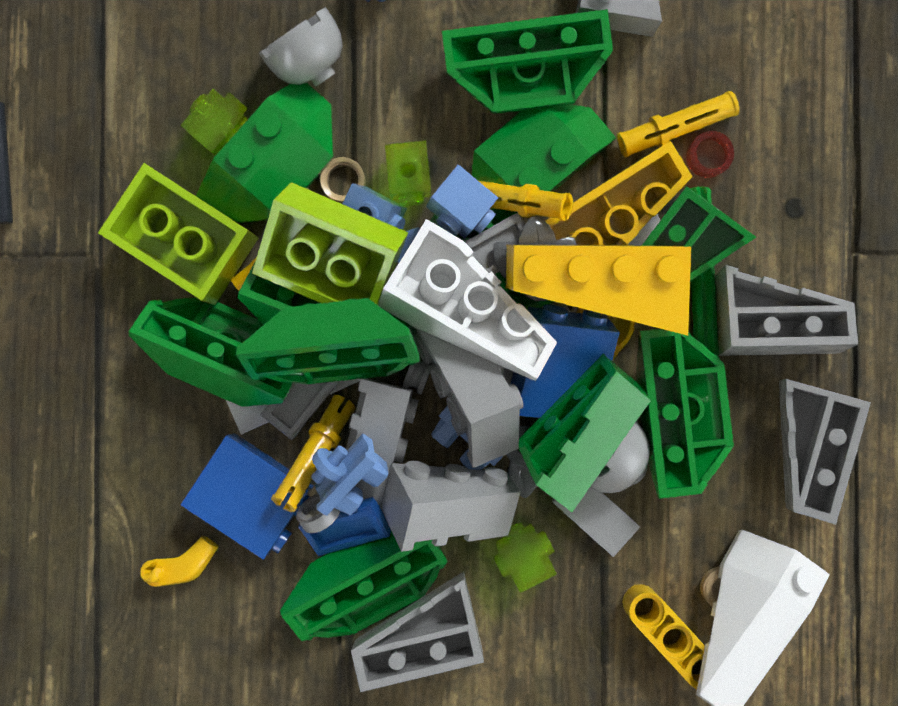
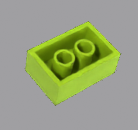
(178, 235)
(326, 248)

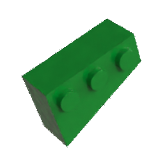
(702, 227)

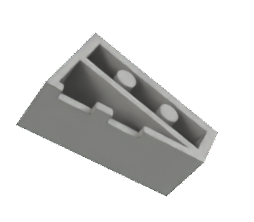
(818, 447)
(421, 640)

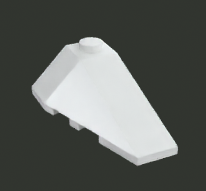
(457, 300)
(758, 610)

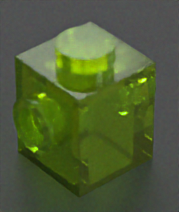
(215, 120)
(407, 158)
(525, 556)

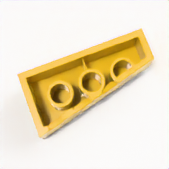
(625, 202)
(614, 280)

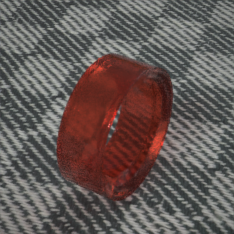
(697, 167)

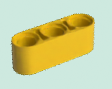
(657, 623)

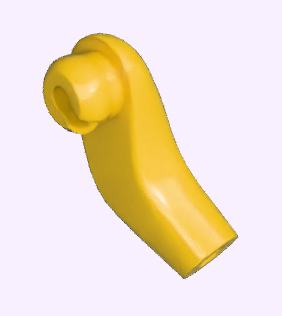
(182, 568)

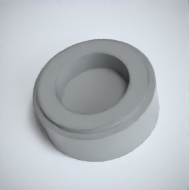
(313, 520)

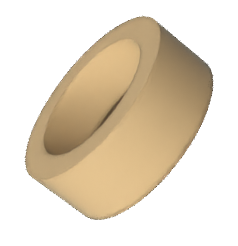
(336, 163)

